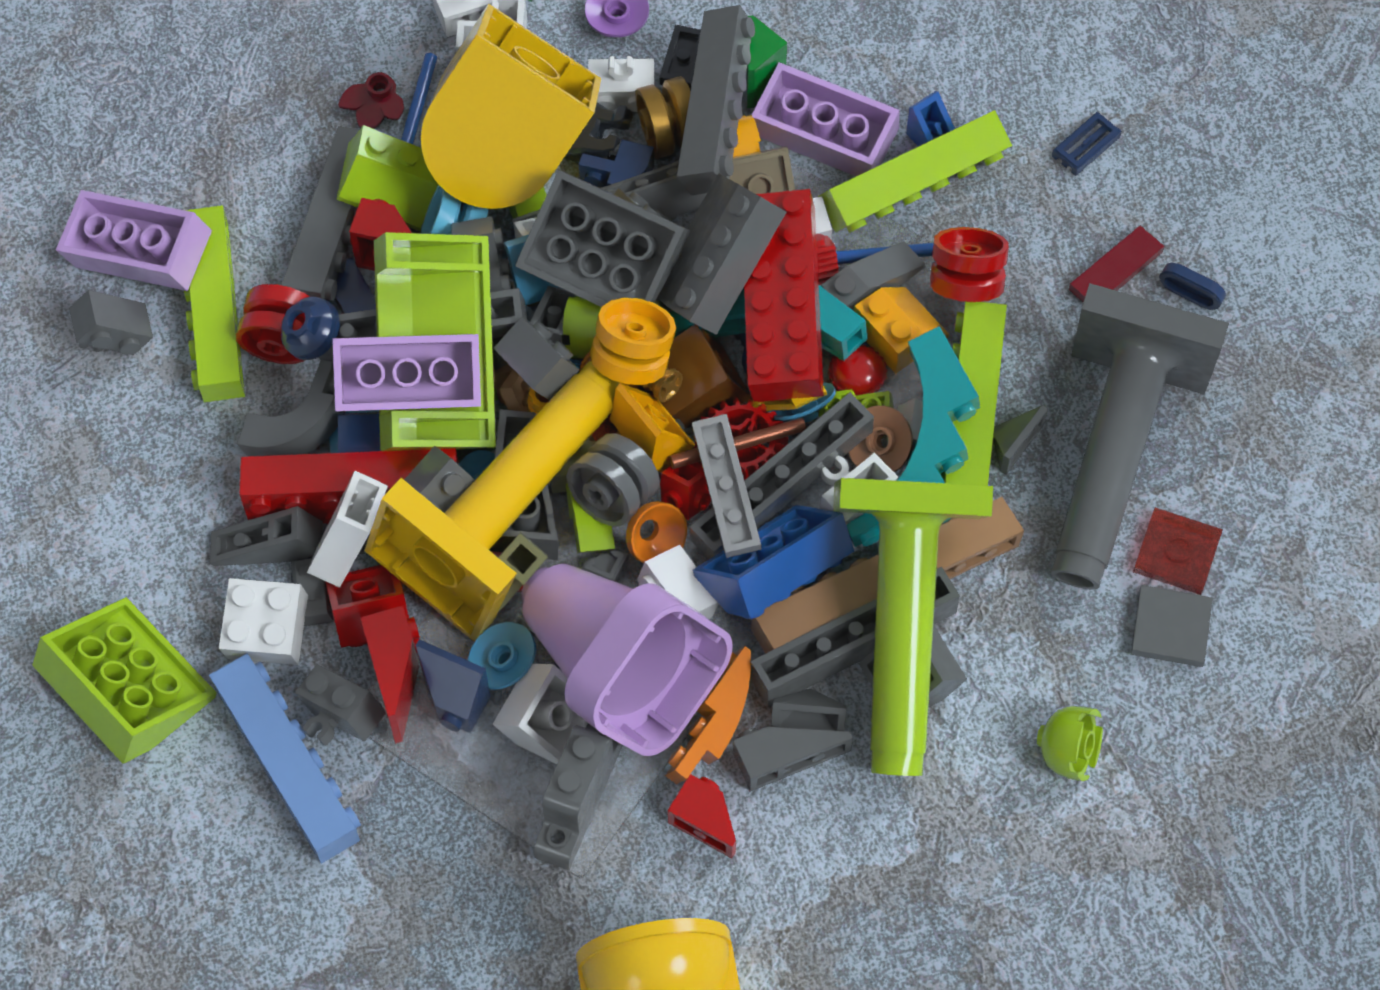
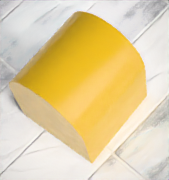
(504, 114)

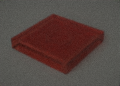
(1177, 551)

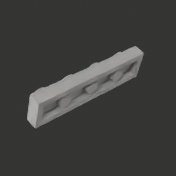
(726, 486)

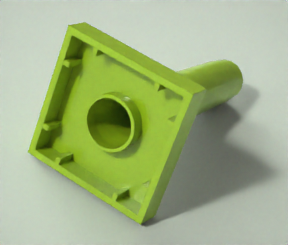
(905, 605)

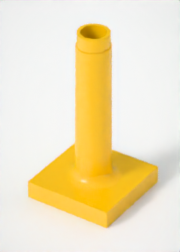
(448, 553)

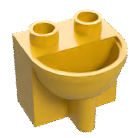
(660, 957)

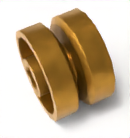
(663, 114)

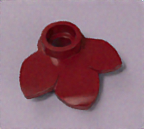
(373, 105)

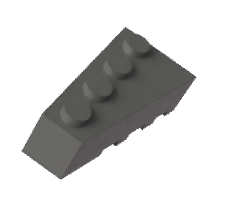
(537, 519)

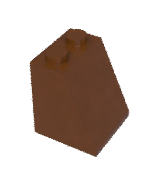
(706, 375)

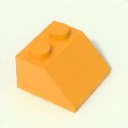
(892, 321)
(648, 425)

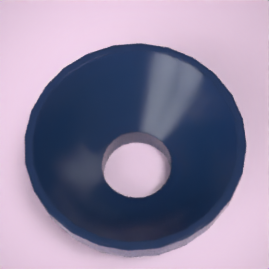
(317, 331)

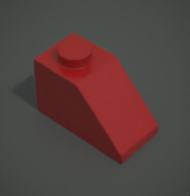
(703, 814)

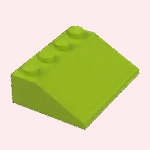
(122, 678)

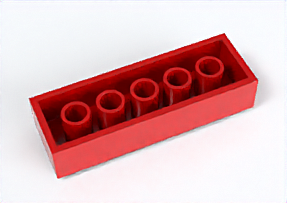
(785, 307)
(318, 480)

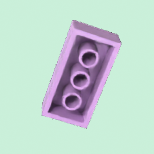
(825, 121)
(134, 240)
(406, 372)

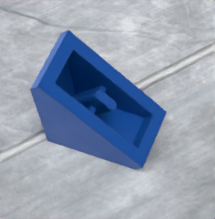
(928, 119)

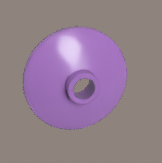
(601, 16)

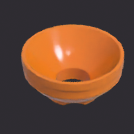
(668, 531)

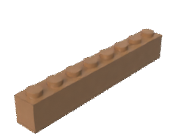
(961, 547)

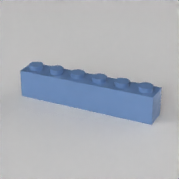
(285, 758)

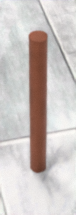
(744, 441)

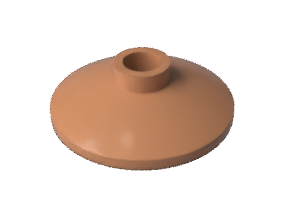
(897, 428)

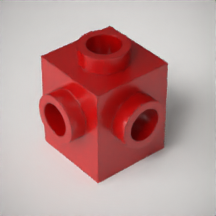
(685, 489)

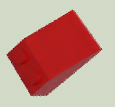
(394, 657)

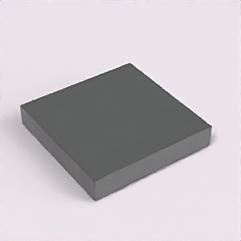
(1171, 626)

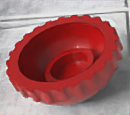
(861, 371)

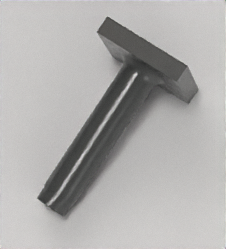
(1144, 349)

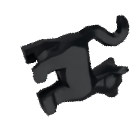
(591, 138)

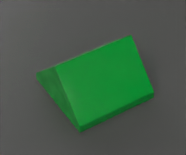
(766, 52)

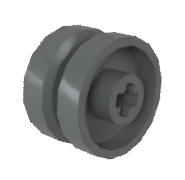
(613, 479)

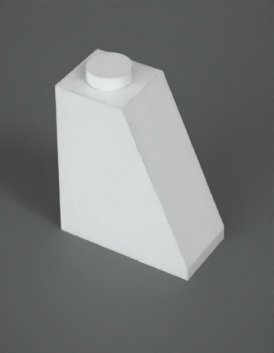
(347, 529)

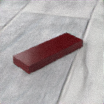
(1119, 263)

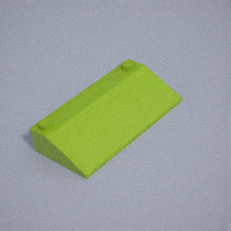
(436, 289)

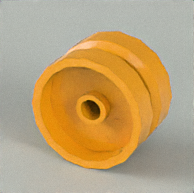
(632, 341)

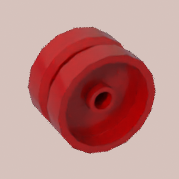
(969, 264)
(262, 320)

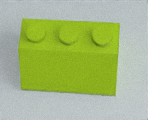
(389, 171)

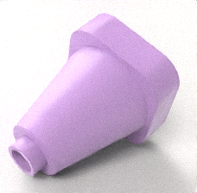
(630, 655)

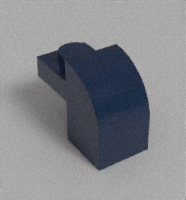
(630, 161)

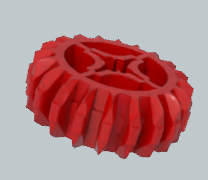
(744, 420)

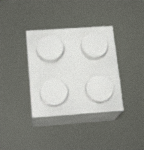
(263, 621)

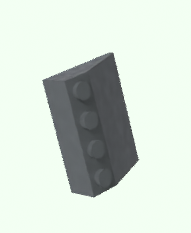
(600, 244)
(720, 253)

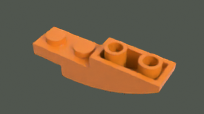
(722, 714)

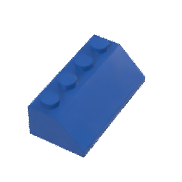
(791, 555)

